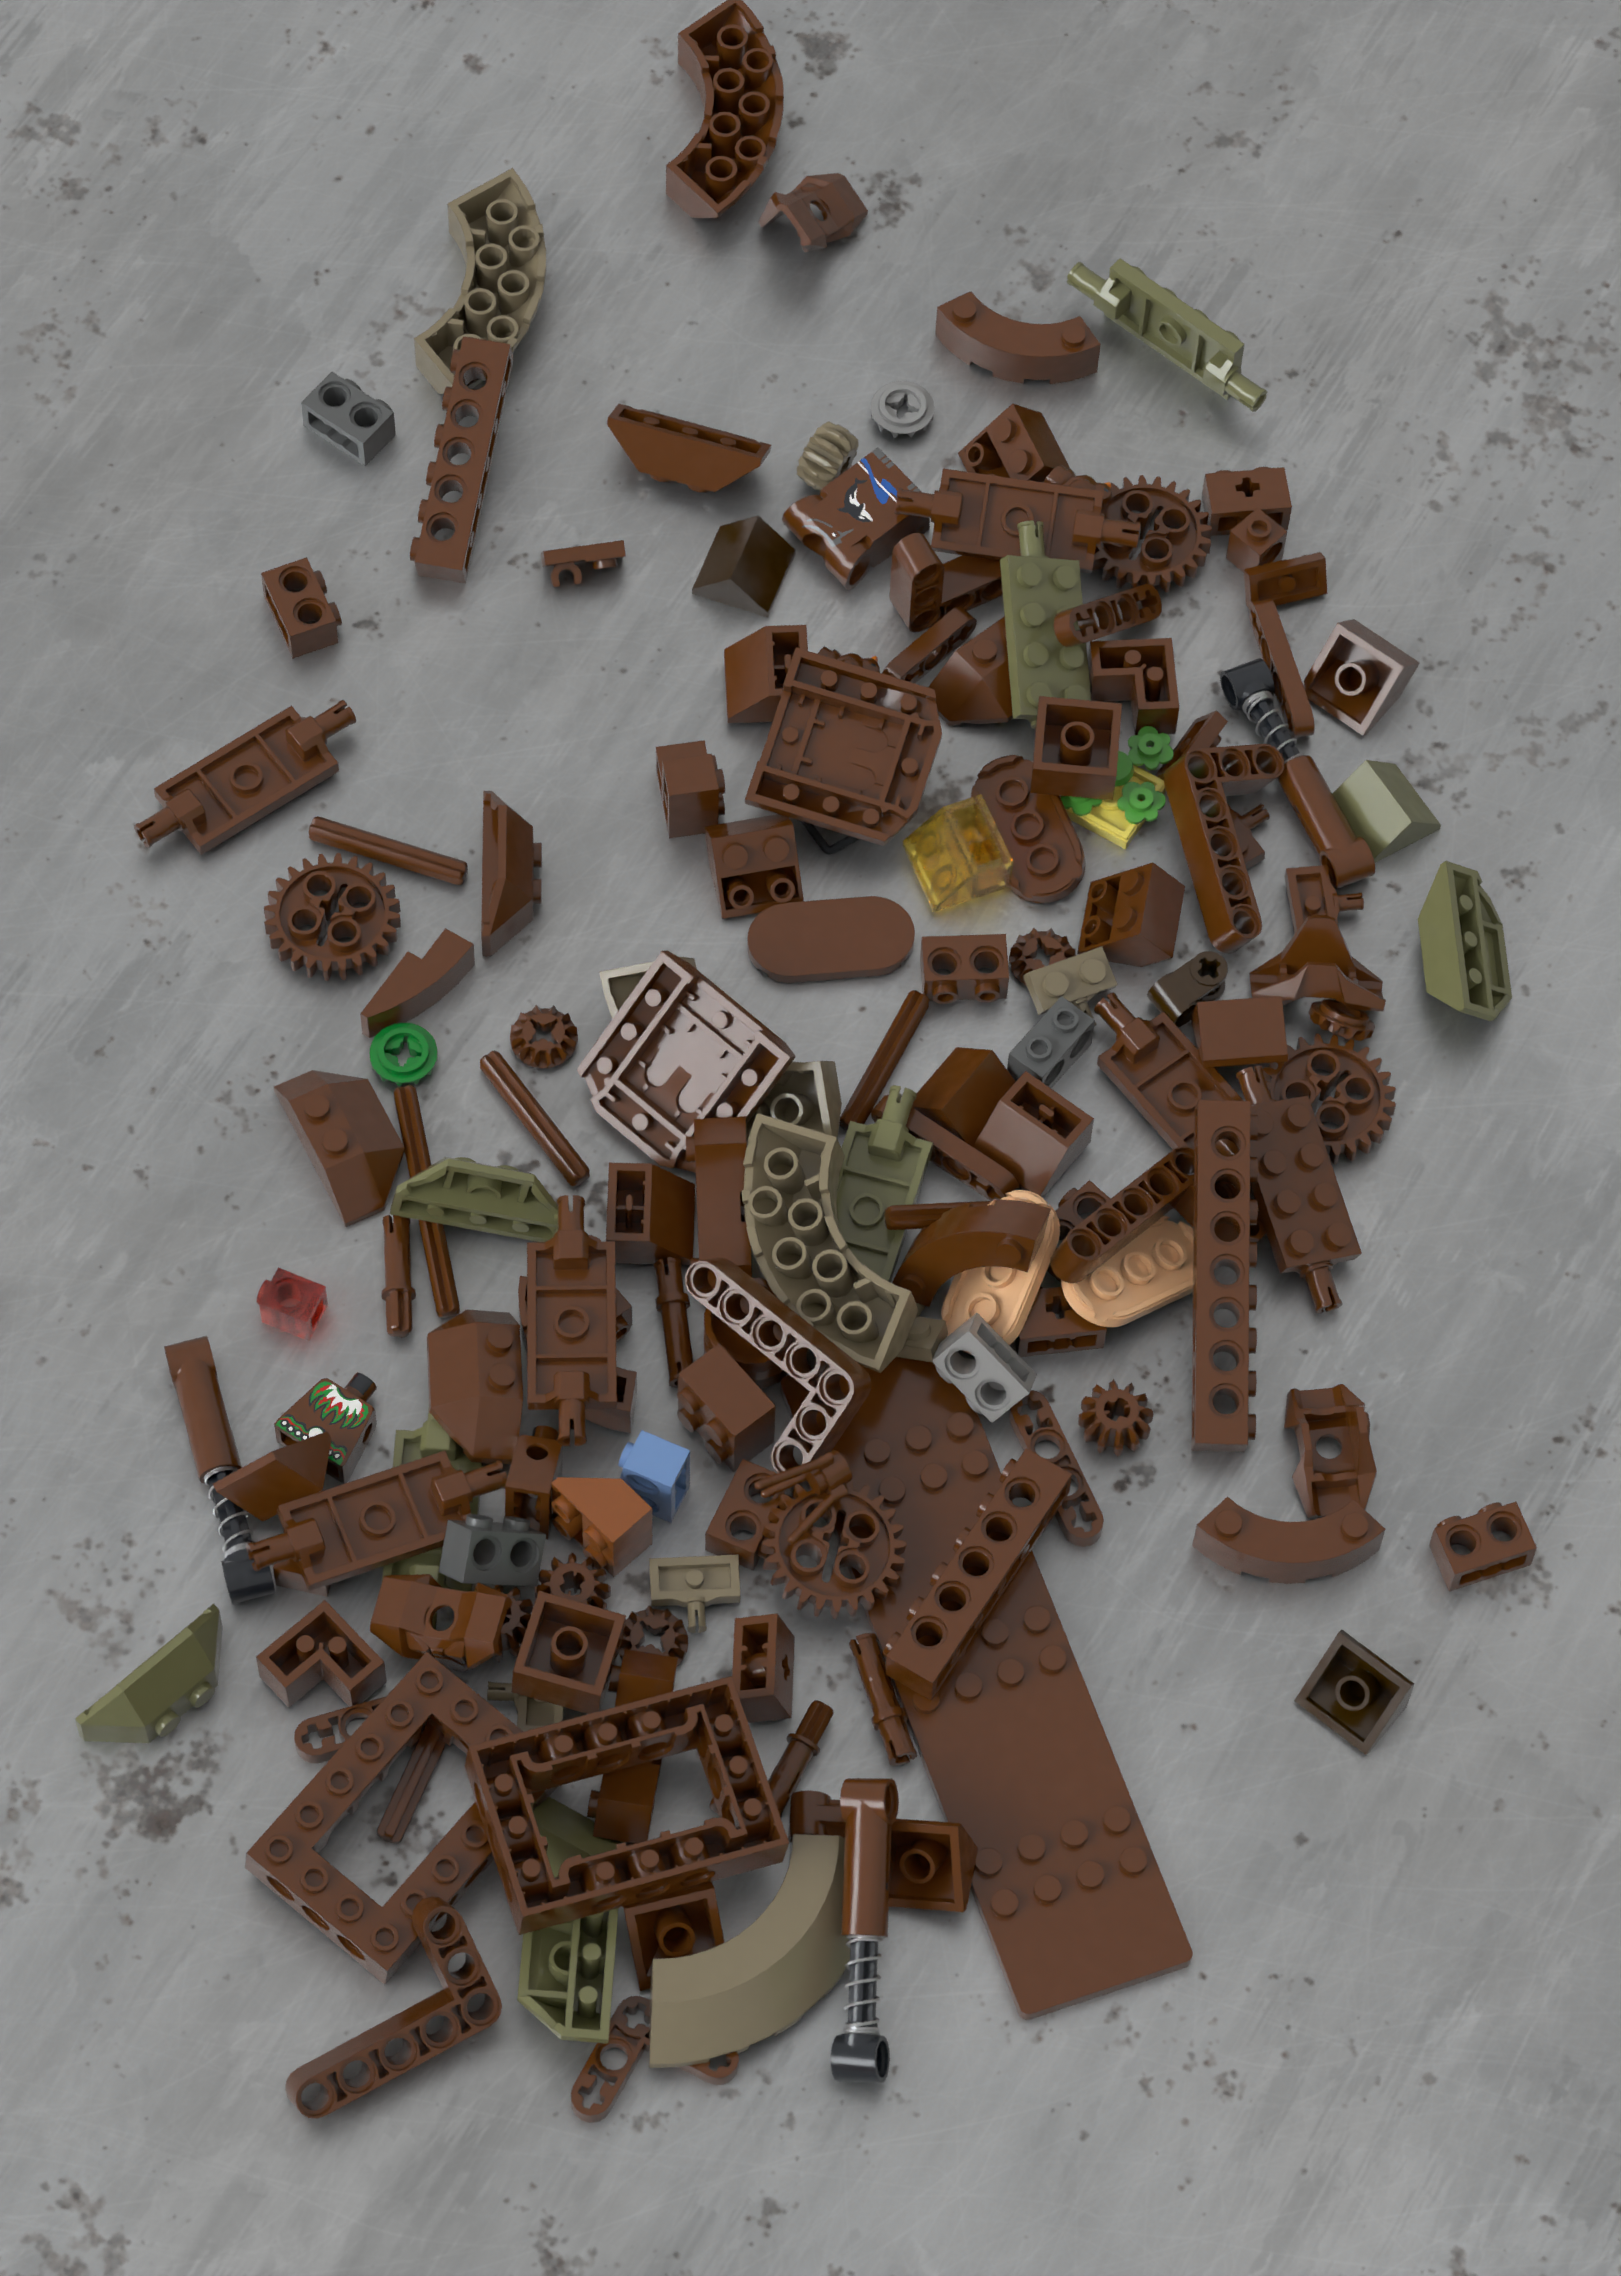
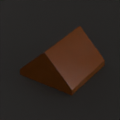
(1240, 1031)
(964, 1092)
(278, 1477)
(931, 1865)

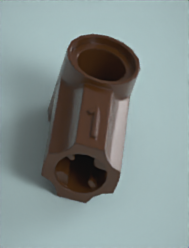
(815, 1815)

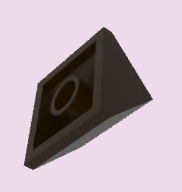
(745, 566)
(1355, 1692)

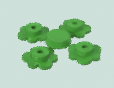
(1132, 792)

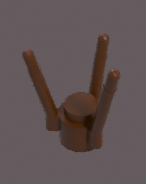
(823, 1474)

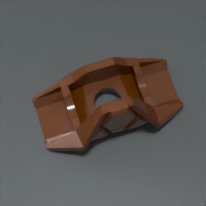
(832, 196)
(1318, 966)
(1324, 1482)
(406, 1614)

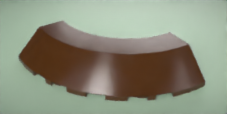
(742, 112)

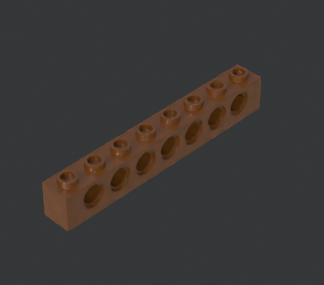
(1212, 1123)

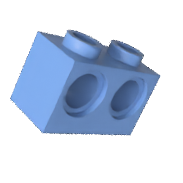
(657, 1473)

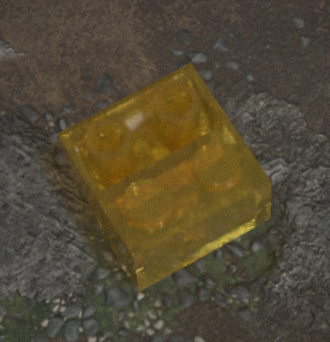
(959, 854)

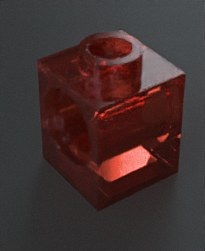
(299, 1319)

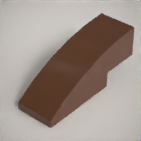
(418, 983)

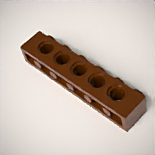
(452, 557)
(927, 1667)

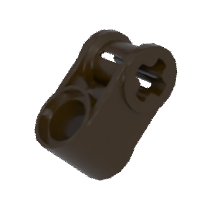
(1182, 989)

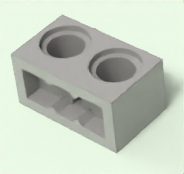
(992, 1362)

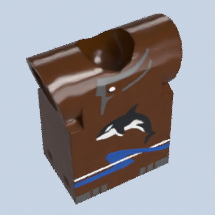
(855, 518)

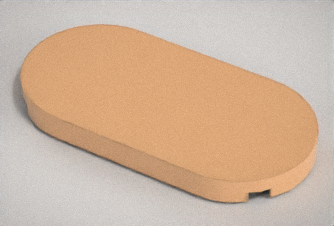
(1138, 1278)
(1002, 1293)

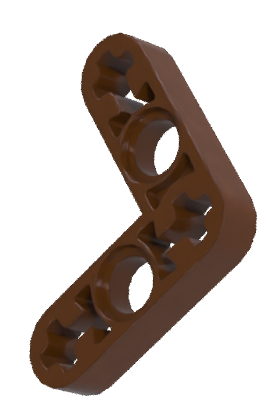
(633, 2043)

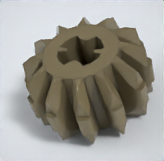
(827, 455)

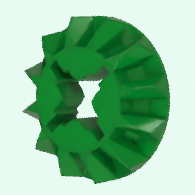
(391, 1041)

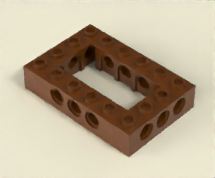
(696, 1717)
(288, 1850)

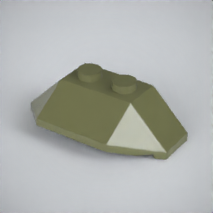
(1464, 944)
(479, 1199)
(160, 1688)
(570, 1976)

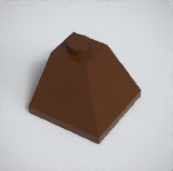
(672, 1927)

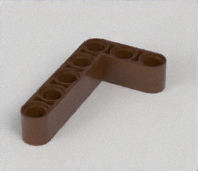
(928, 589)
(1197, 797)
(1134, 1210)
(789, 1355)
(408, 2024)

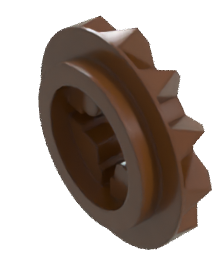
(1026, 948)
(1341, 1020)
(543, 1053)
(673, 1641)

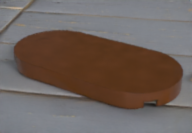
(1034, 829)
(830, 939)

